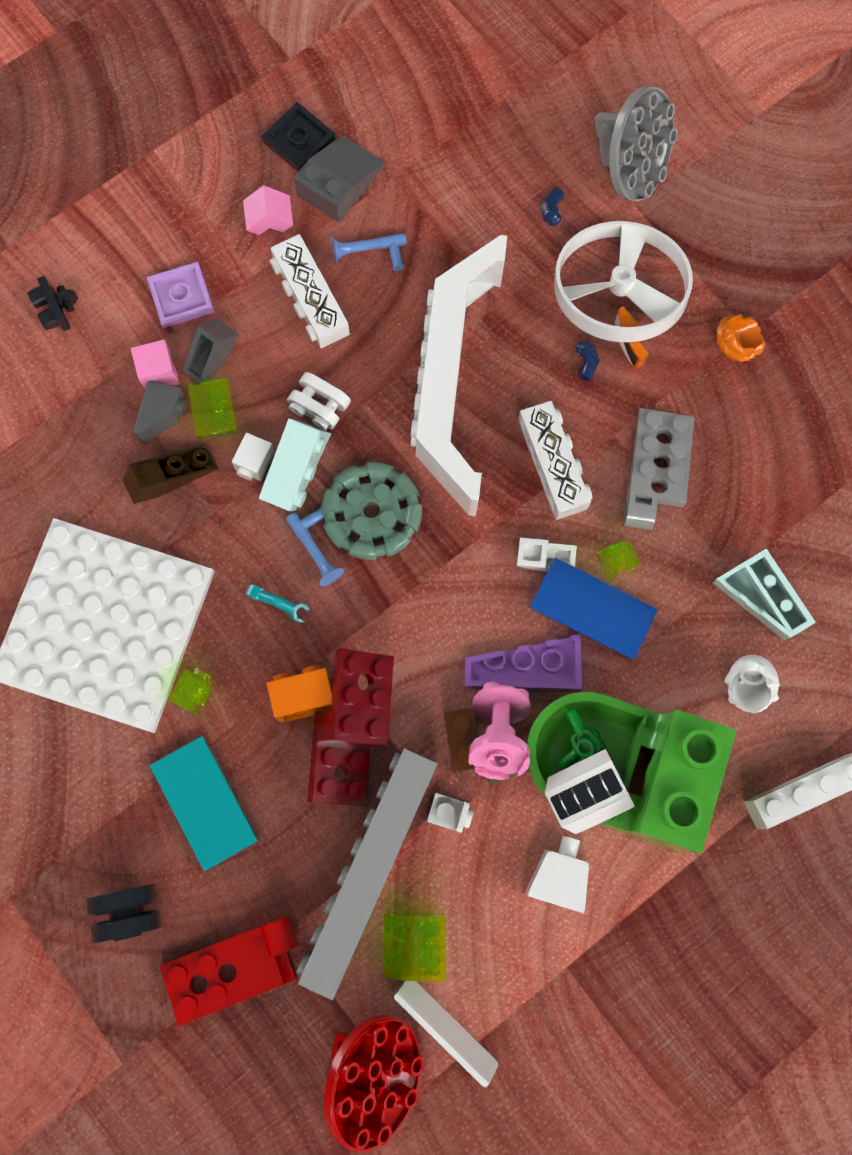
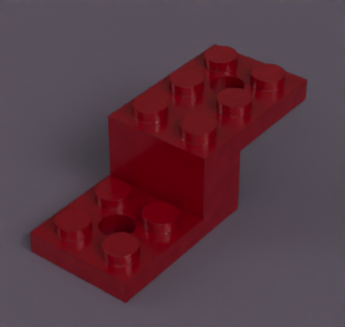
(350, 728)

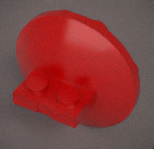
(368, 1082)

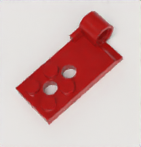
(260, 966)

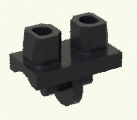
(54, 315)

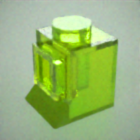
(618, 559)
(192, 690)

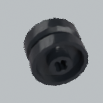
(124, 914)

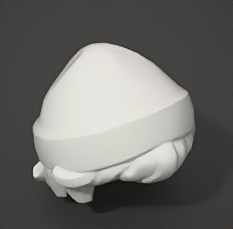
(752, 683)

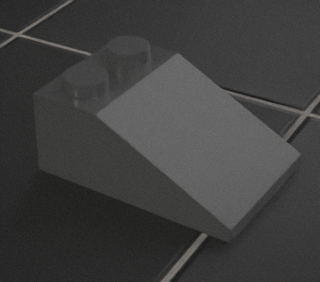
(337, 177)

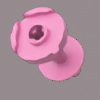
(499, 750)

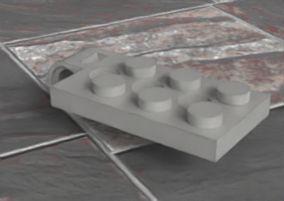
(641, 499)

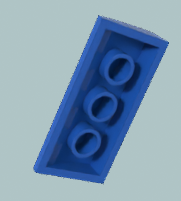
(594, 609)

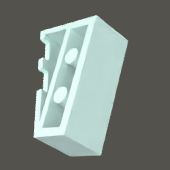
(294, 465)
(767, 595)

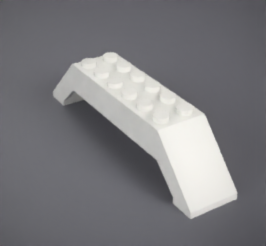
(440, 369)

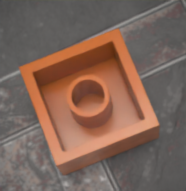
(300, 694)

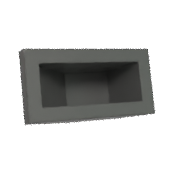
(209, 350)
(159, 410)

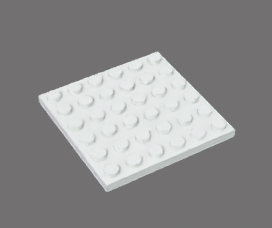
(103, 625)

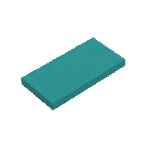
(204, 803)

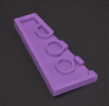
(534, 668)

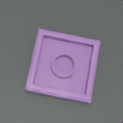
(180, 294)

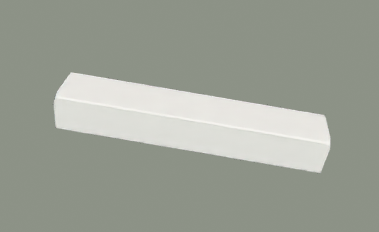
(446, 1031)

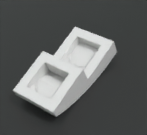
(539, 554)

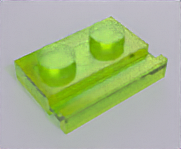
(212, 408)

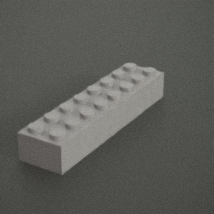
(365, 878)

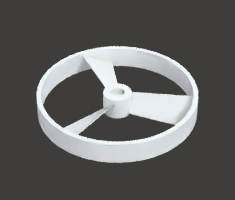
(623, 282)

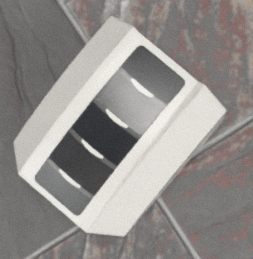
(587, 793)

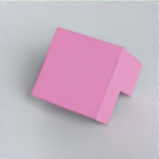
(266, 210)
(154, 364)

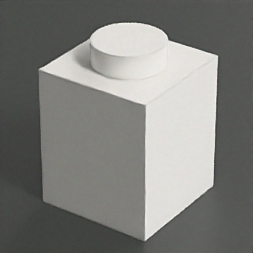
(253, 457)

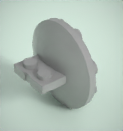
(638, 142)

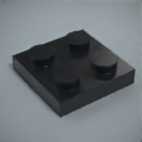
(297, 136)

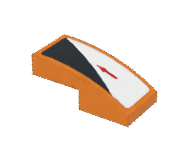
(634, 351)

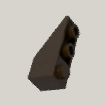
(166, 473)

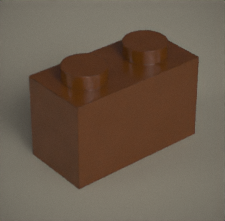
(460, 733)

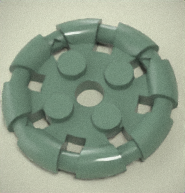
(368, 494)

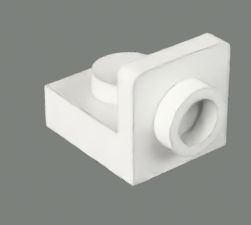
(450, 813)

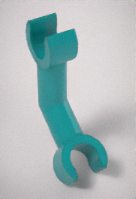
(261, 595)

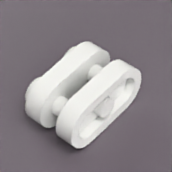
(303, 404)

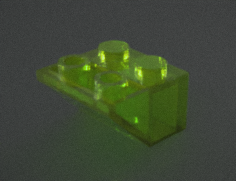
(415, 946)

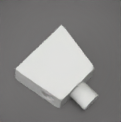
(561, 877)

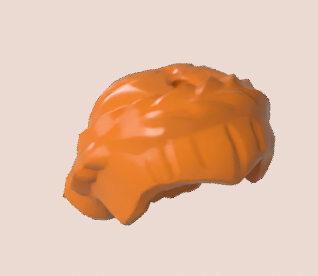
(739, 338)

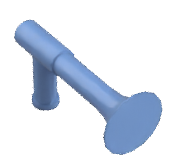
(391, 241)
(299, 526)

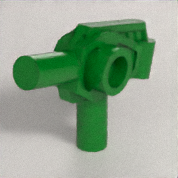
(584, 741)

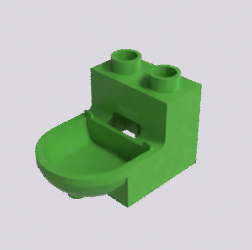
(679, 780)

